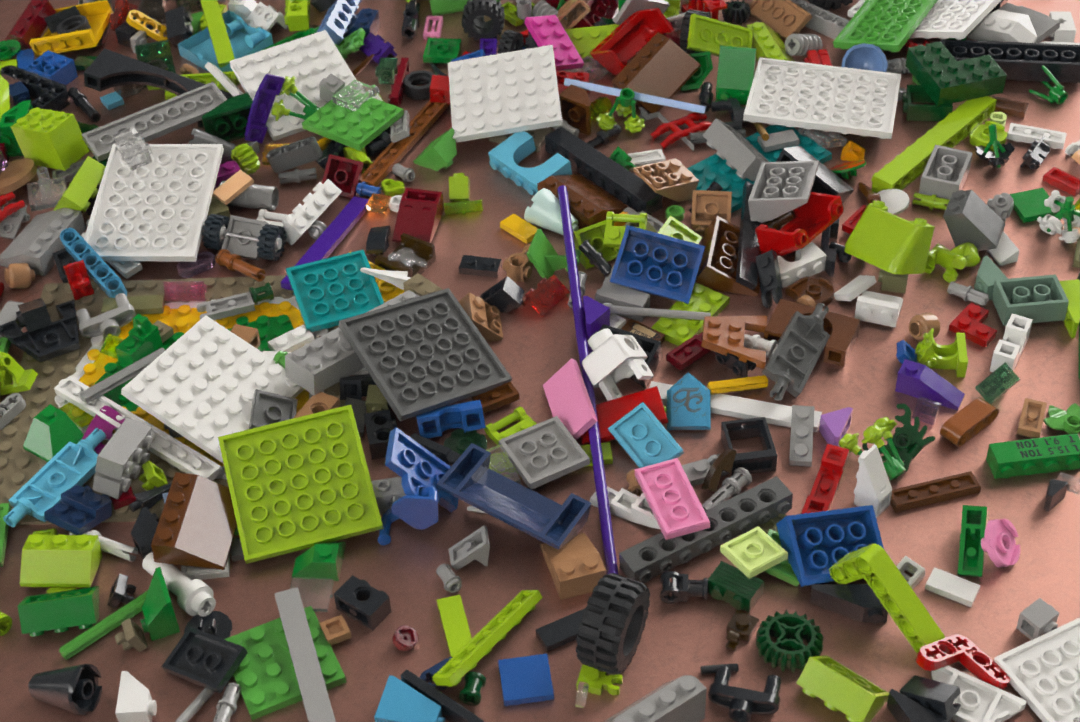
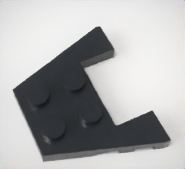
(50, 340)

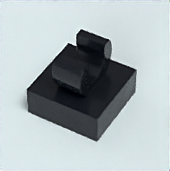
(119, 591)

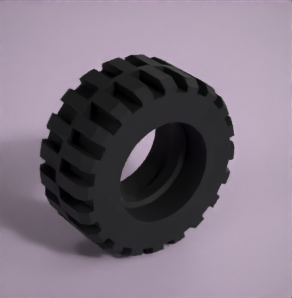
(613, 623)

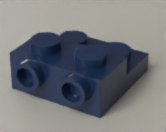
(79, 510)

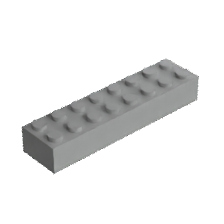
(328, 357)

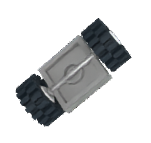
(244, 237)

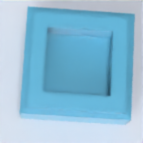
(112, 100)

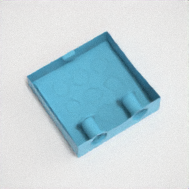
(242, 38)

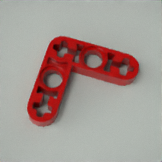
(968, 654)

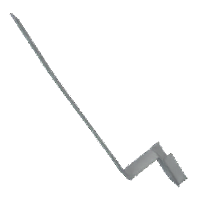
(644, 114)

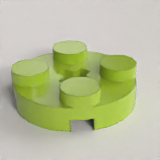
(980, 134)

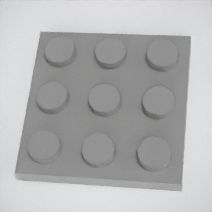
(544, 452)

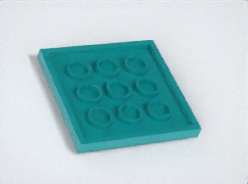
(333, 290)

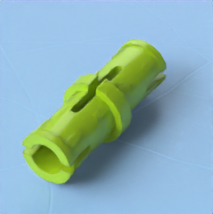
(930, 201)

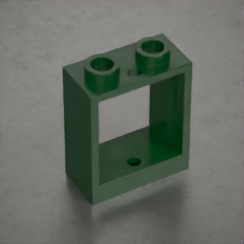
(920, 112)

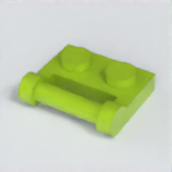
(614, 234)
(518, 414)

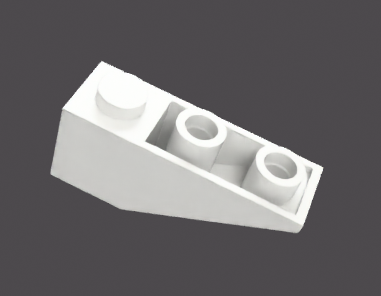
(872, 482)

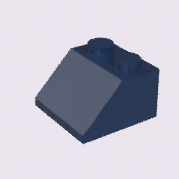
(367, 19)

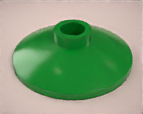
(8, 49)

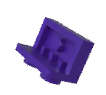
(377, 46)

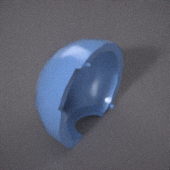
(865, 57)

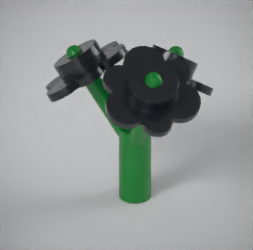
(1001, 154)

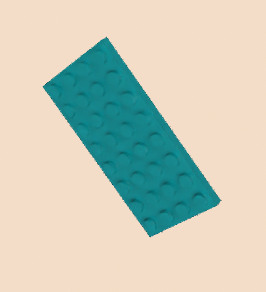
(717, 170)

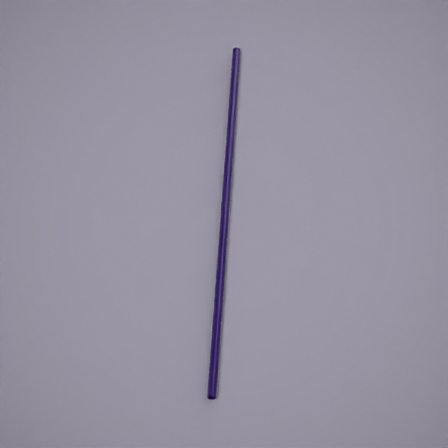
(583, 351)

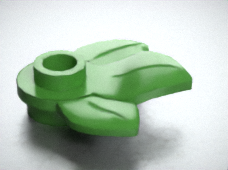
(1064, 420)

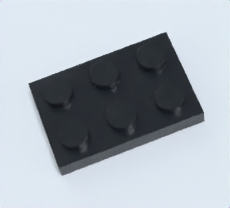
(204, 659)

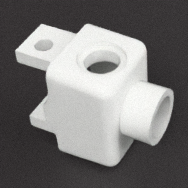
(613, 360)

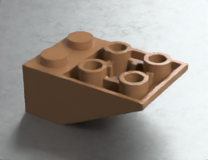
(669, 179)

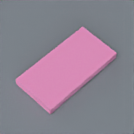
(570, 399)
(672, 499)

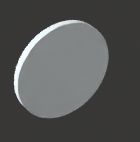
(895, 200)

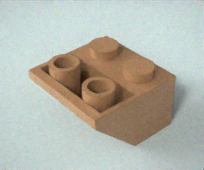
(483, 316)

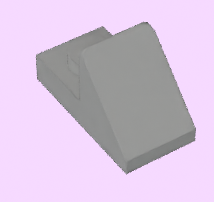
(471, 547)

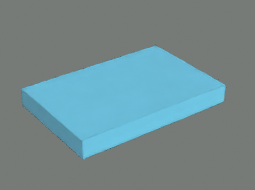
(645, 437)

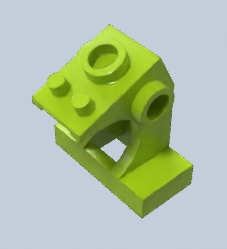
(943, 356)
(12, 372)

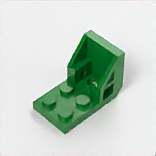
(7, 120)

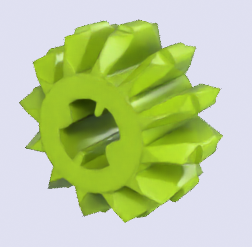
(246, 158)

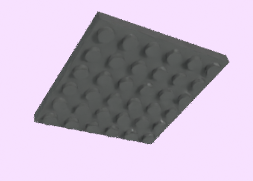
(424, 353)

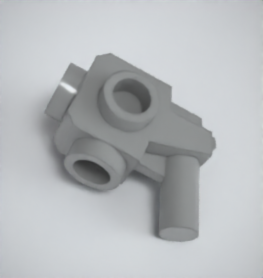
(1002, 205)

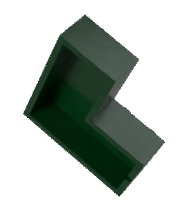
(953, 80)

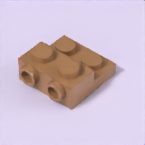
(707, 206)

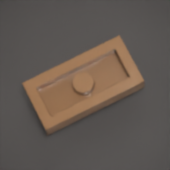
(1031, 418)

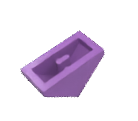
(835, 425)

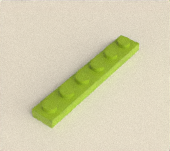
(486, 638)

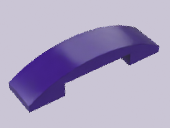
(261, 107)

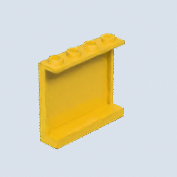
(98, 18)

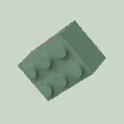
(1030, 297)

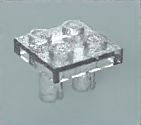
(46, 191)

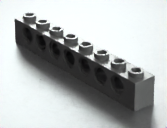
(726, 522)

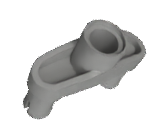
(107, 322)

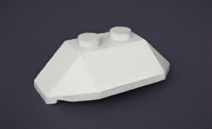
(1004, 27)

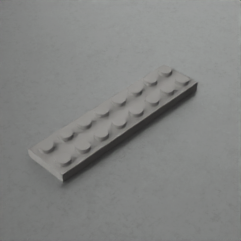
(157, 119)

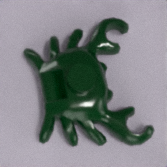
(907, 438)

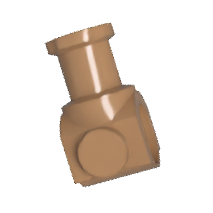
(518, 266)

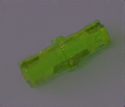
(463, 206)

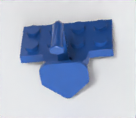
(419, 475)

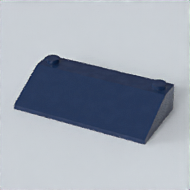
(512, 502)

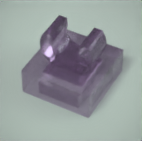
(926, 410)

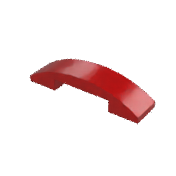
(827, 480)

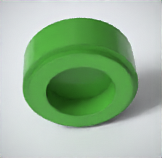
(675, 211)

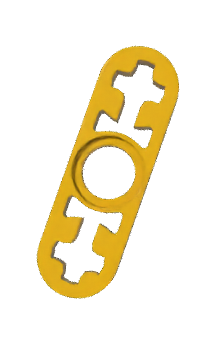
(147, 20)

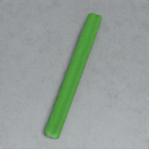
(103, 627)

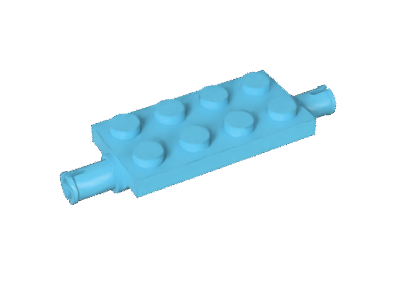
(68, 468)

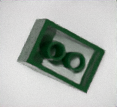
(229, 118)

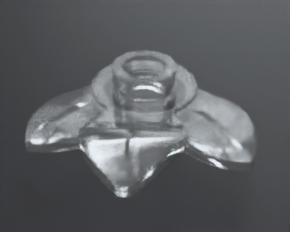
(407, 257)

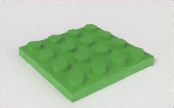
(353, 127)
(268, 671)

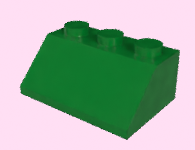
(59, 611)

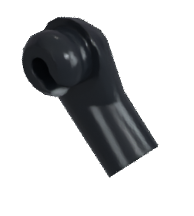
(843, 256)

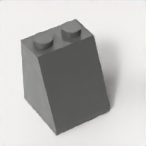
(972, 221)

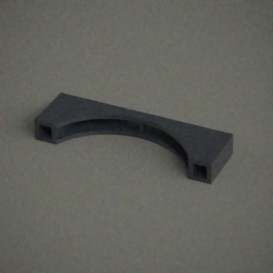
(115, 69)

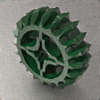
(789, 633)

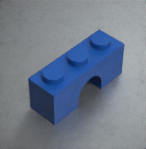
(463, 415)

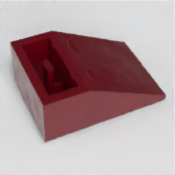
(419, 214)

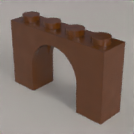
(841, 328)

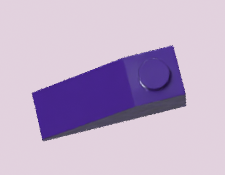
(919, 380)

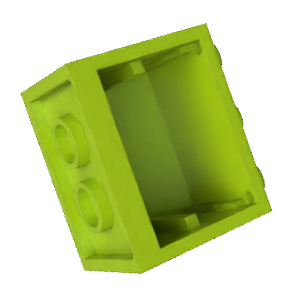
(50, 138)

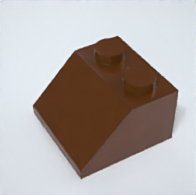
(576, 108)

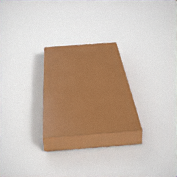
(780, 15)

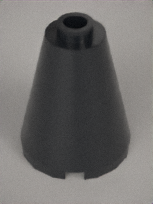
(68, 688)

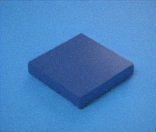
(526, 679)

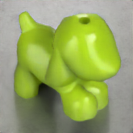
(958, 258)

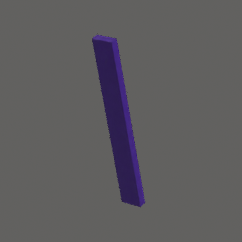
(333, 234)

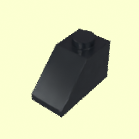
(504, 295)

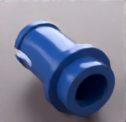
(368, 190)

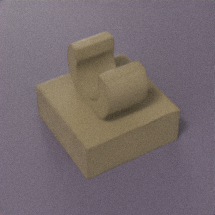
(131, 637)

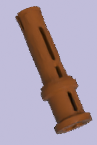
(235, 263)

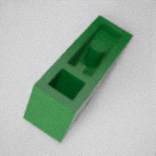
(972, 531)

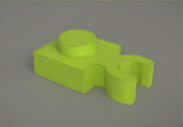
(599, 680)

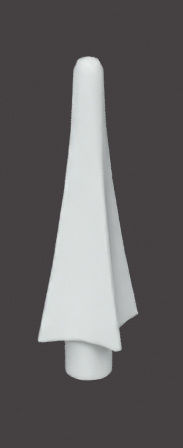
(395, 278)

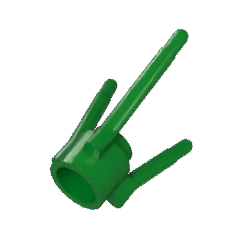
(1057, 94)

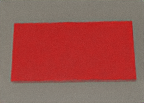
(613, 410)

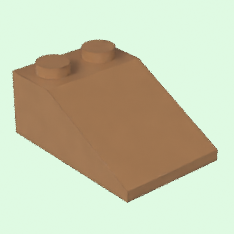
(574, 566)

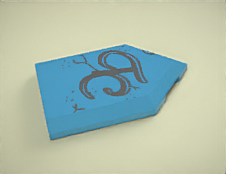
(688, 405)

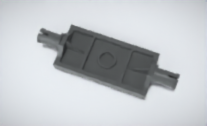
(797, 352)

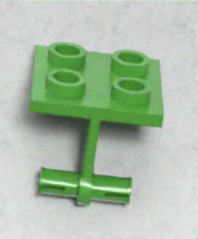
(545, 257)

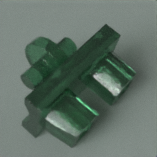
(997, 383)

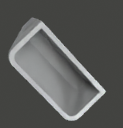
(672, 702)

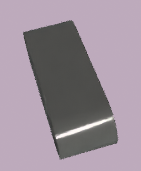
(294, 154)

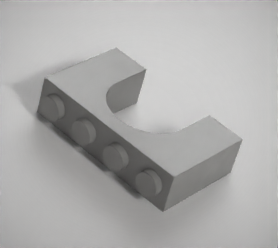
(622, 296)

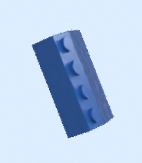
(657, 264)
(823, 538)

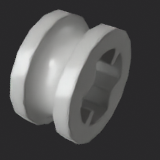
(313, 229)

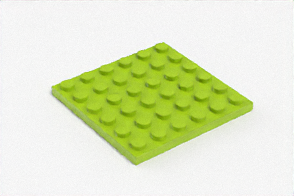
(299, 483)

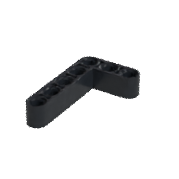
(48, 93)

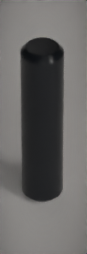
(711, 669)

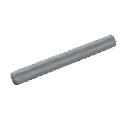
(119, 378)

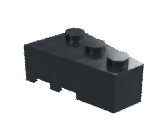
(650, 347)

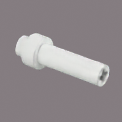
(192, 595)

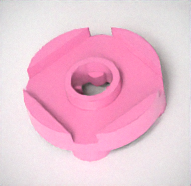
(1000, 542)

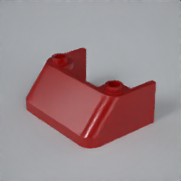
(630, 38)

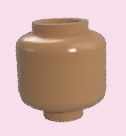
(19, 275)
(922, 324)

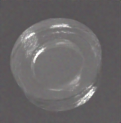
(582, 694)

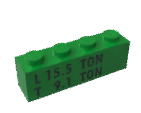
(1034, 456)

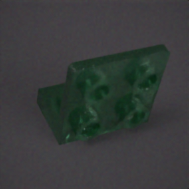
(154, 51)

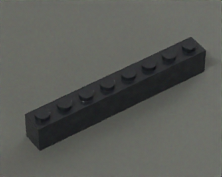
(604, 171)

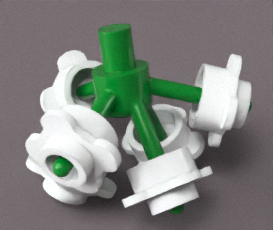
(1067, 212)

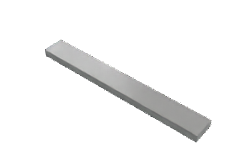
(304, 656)

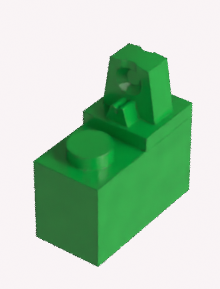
(141, 341)

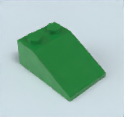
(735, 73)

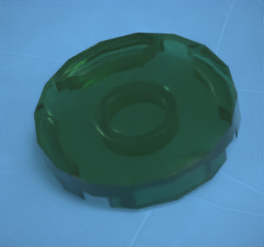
(460, 440)

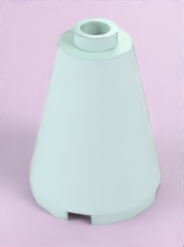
(546, 212)

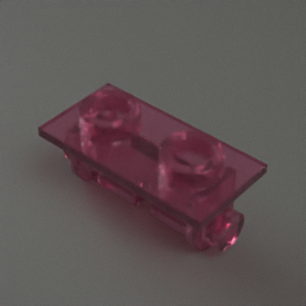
(185, 291)

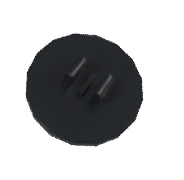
(214, 623)

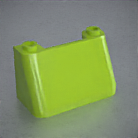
(890, 241)

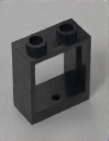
(752, 461)

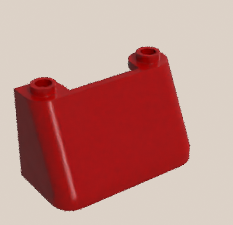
(809, 223)

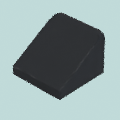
(1055, 493)

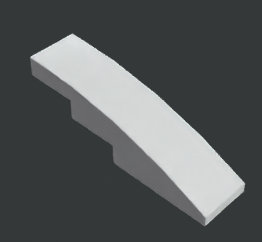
(629, 507)

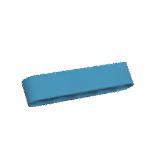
(94, 264)

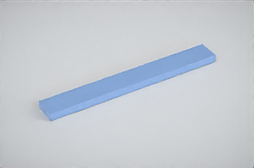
(638, 96)

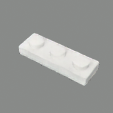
(1029, 134)

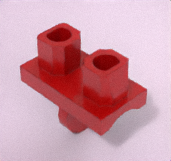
(78, 279)

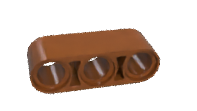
(969, 422)

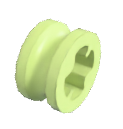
(998, 117)

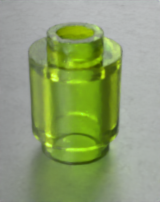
(600, 105)

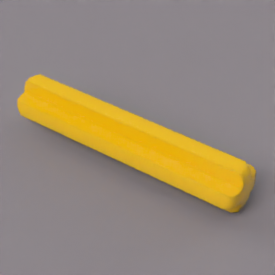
(738, 384)

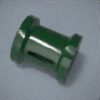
(267, 295)
(473, 685)

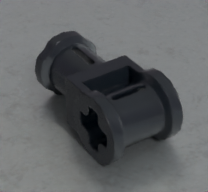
(681, 587)

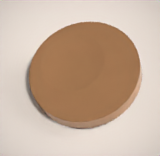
(17, 174)

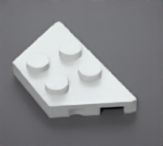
(979, 699)

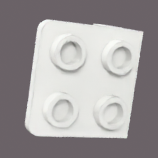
(265, 17)
(878, 308)

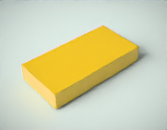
(519, 228)

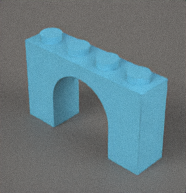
(513, 150)

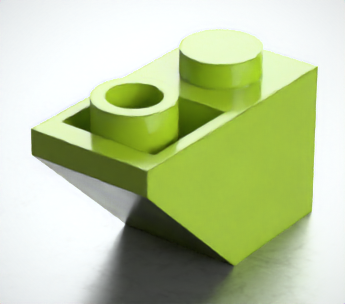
(459, 187)

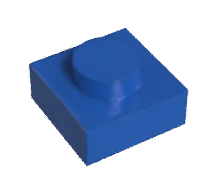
(905, 351)

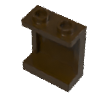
(420, 248)

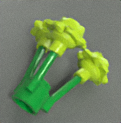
(289, 88)
(624, 106)
(873, 434)

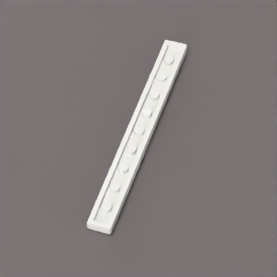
(162, 445)

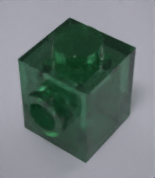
(386, 70)

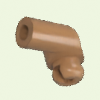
(187, 68)

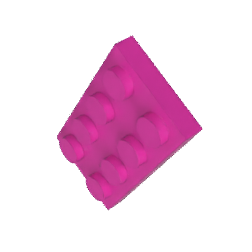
(549, 31)

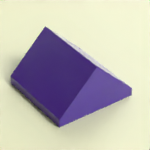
(595, 316)

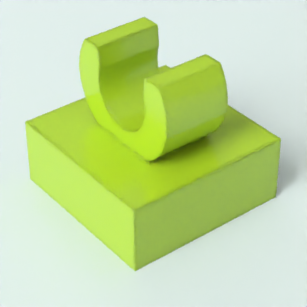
(152, 476)

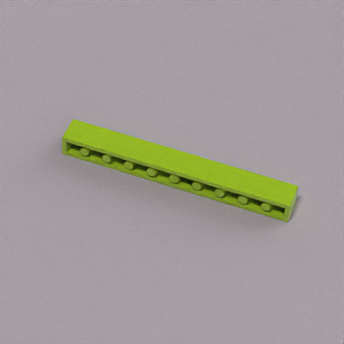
(946, 133)

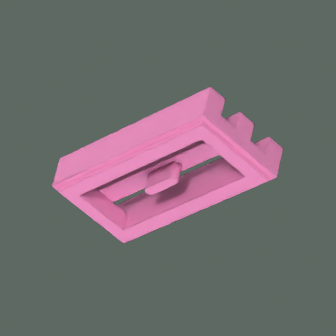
(432, 34)

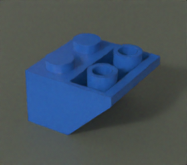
(54, 67)

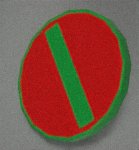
(848, 166)

